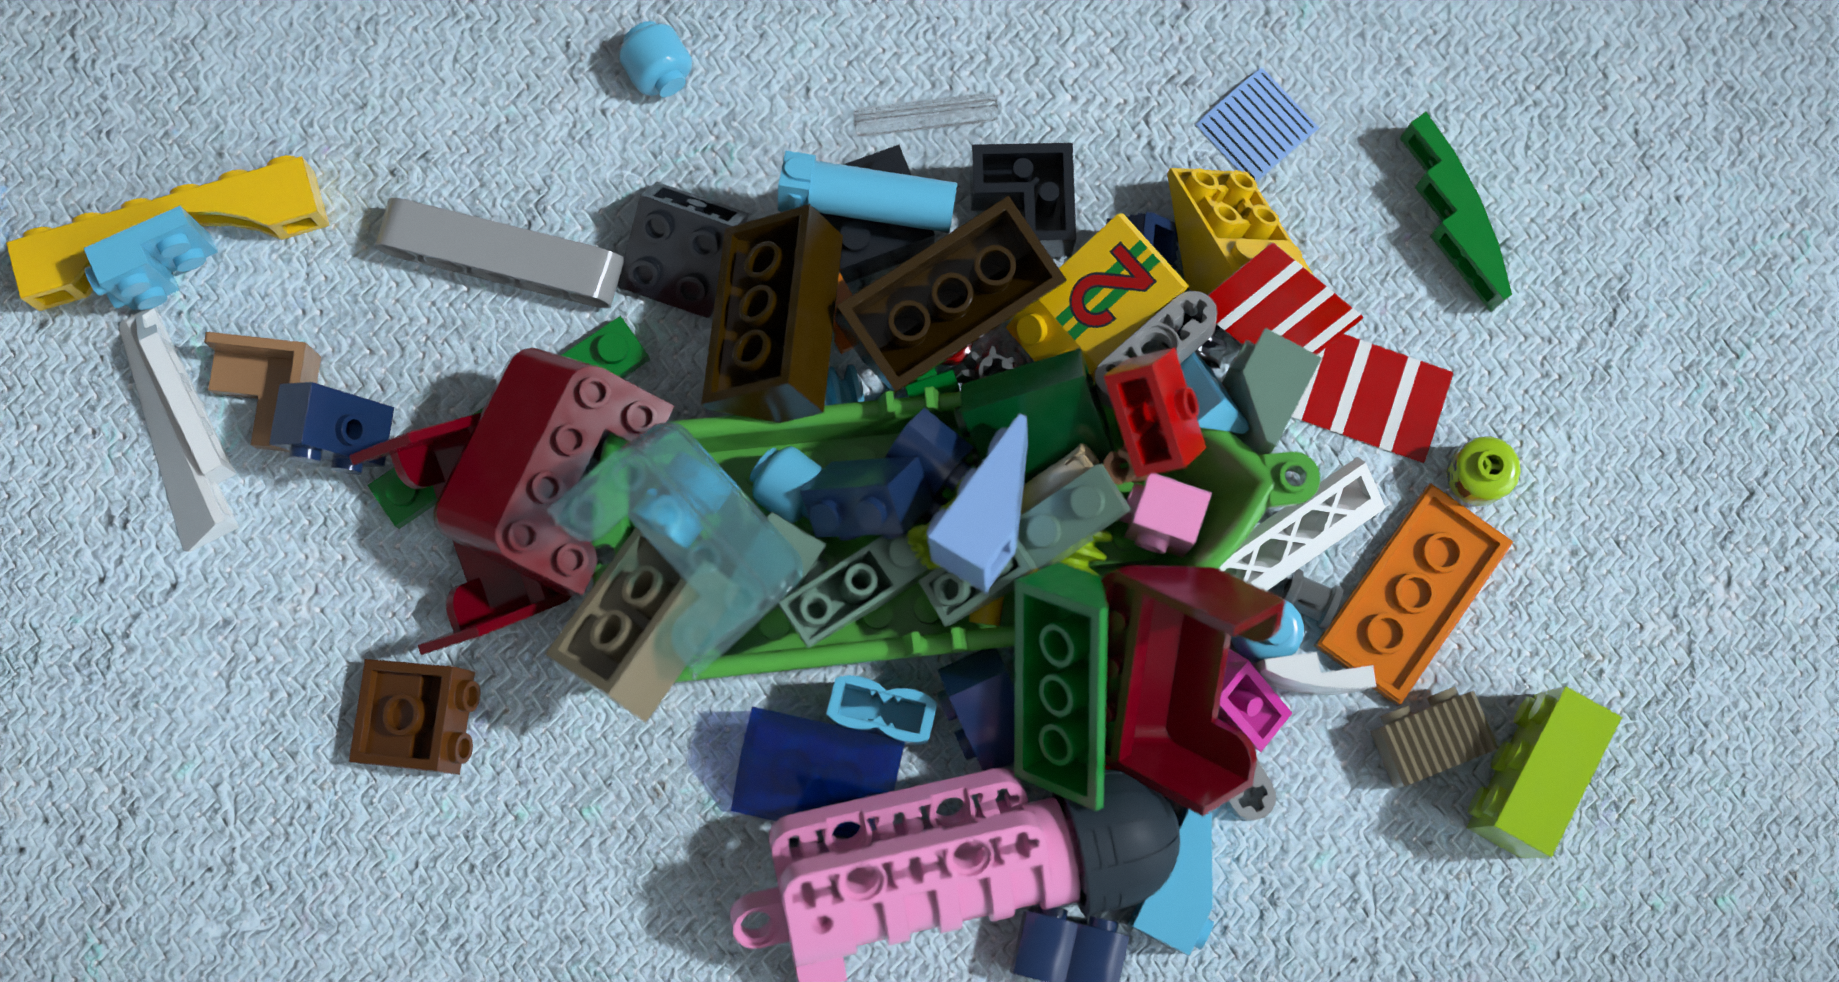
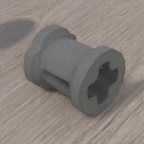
(1312, 598)

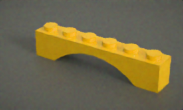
(272, 199)

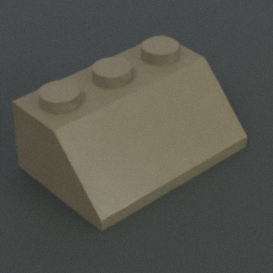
(624, 629)

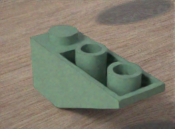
(853, 588)

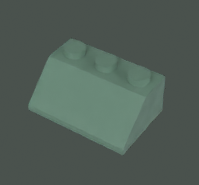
(1267, 386)

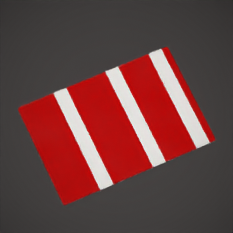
(1283, 297)
(1376, 397)

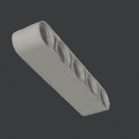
(499, 252)

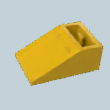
(1222, 224)

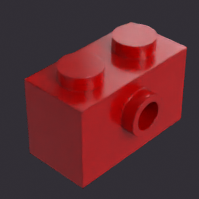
(1155, 412)

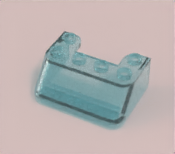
(698, 525)

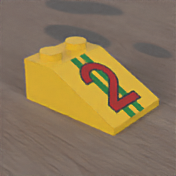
(1108, 296)

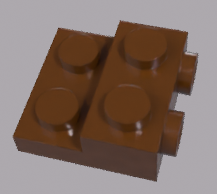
(414, 716)

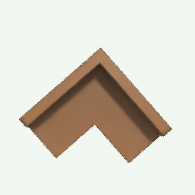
(255, 370)

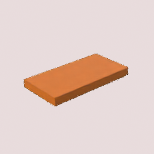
(1414, 593)

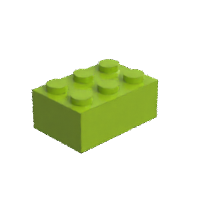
(1542, 772)

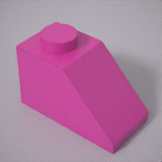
(1250, 702)

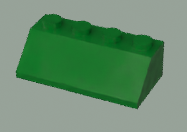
(1061, 682)

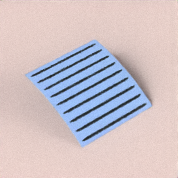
(1257, 125)

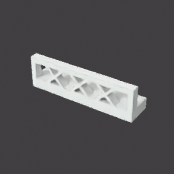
(1307, 529)

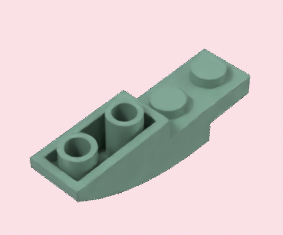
(1044, 538)

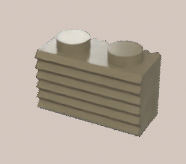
(1433, 738)

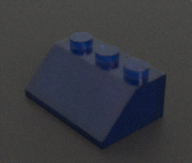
(808, 765)

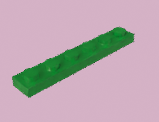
(609, 348)

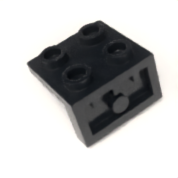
(677, 248)

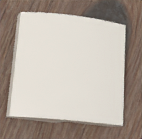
(1303, 675)

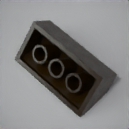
(948, 295)
(774, 317)

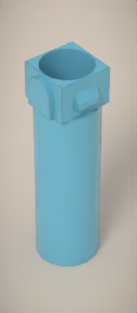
(865, 193)

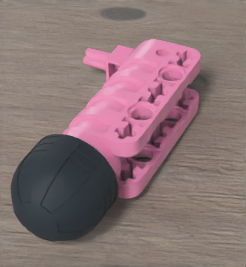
(953, 865)

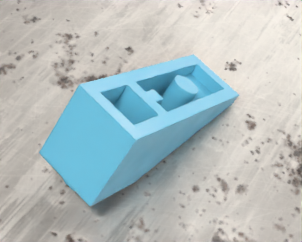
(1181, 907)

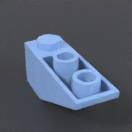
(983, 522)

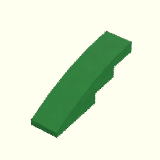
(1465, 229)

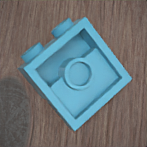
(140, 261)

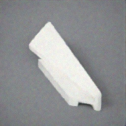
(180, 431)

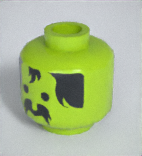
(1478, 484)

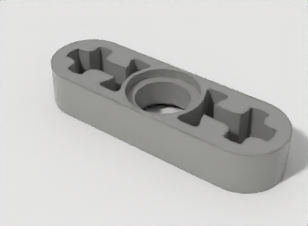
(1164, 328)

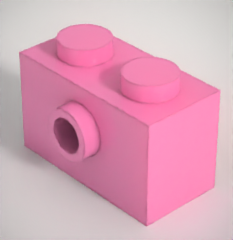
(1165, 515)

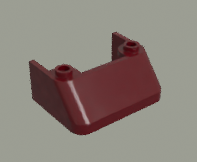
(493, 592)

